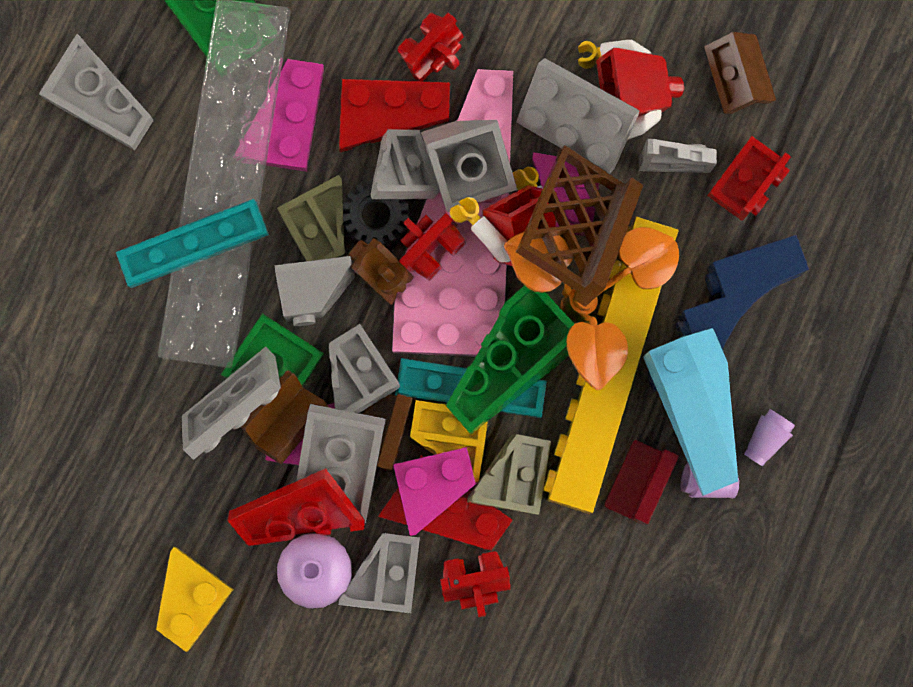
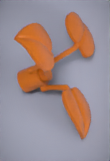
(602, 348)

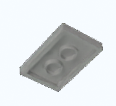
(577, 115)
(230, 403)
(346, 447)

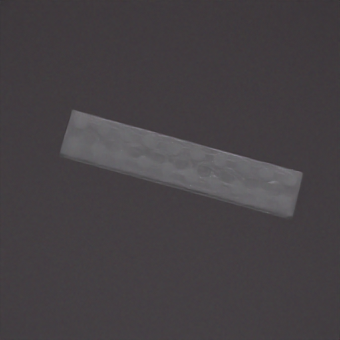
(224, 172)

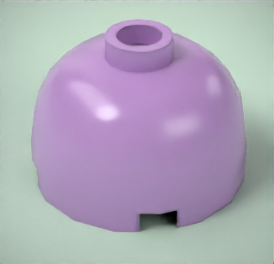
(314, 570)

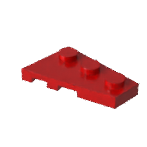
(381, 105)
(298, 508)
(461, 521)

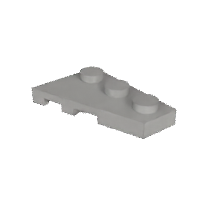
(94, 95)

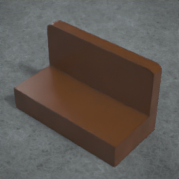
(739, 71)
(396, 413)
(281, 423)

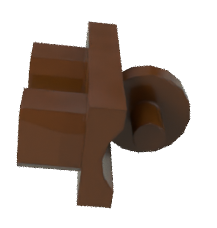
(380, 269)

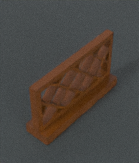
(603, 242)

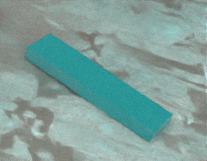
(192, 243)
(438, 382)

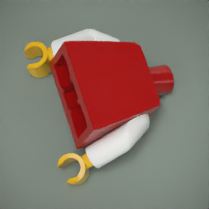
(635, 78)
(505, 217)

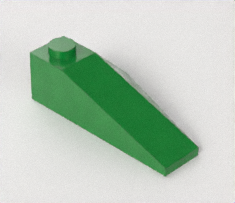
(513, 357)

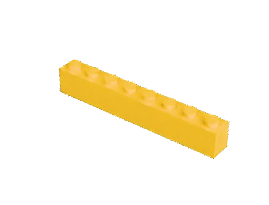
(598, 413)

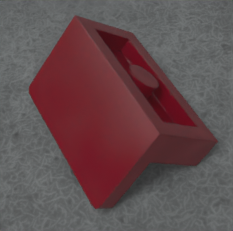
(640, 482)

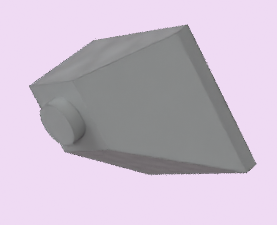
(469, 161)
(312, 287)

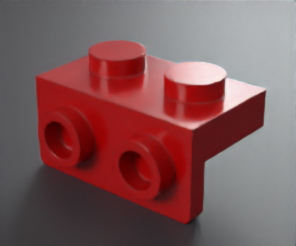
(748, 178)

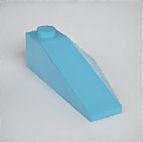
(697, 397)

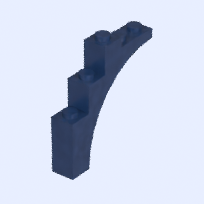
(738, 285)

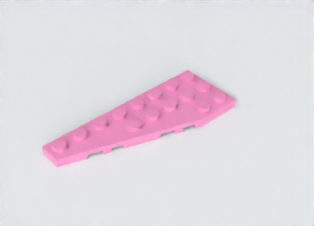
(468, 292)

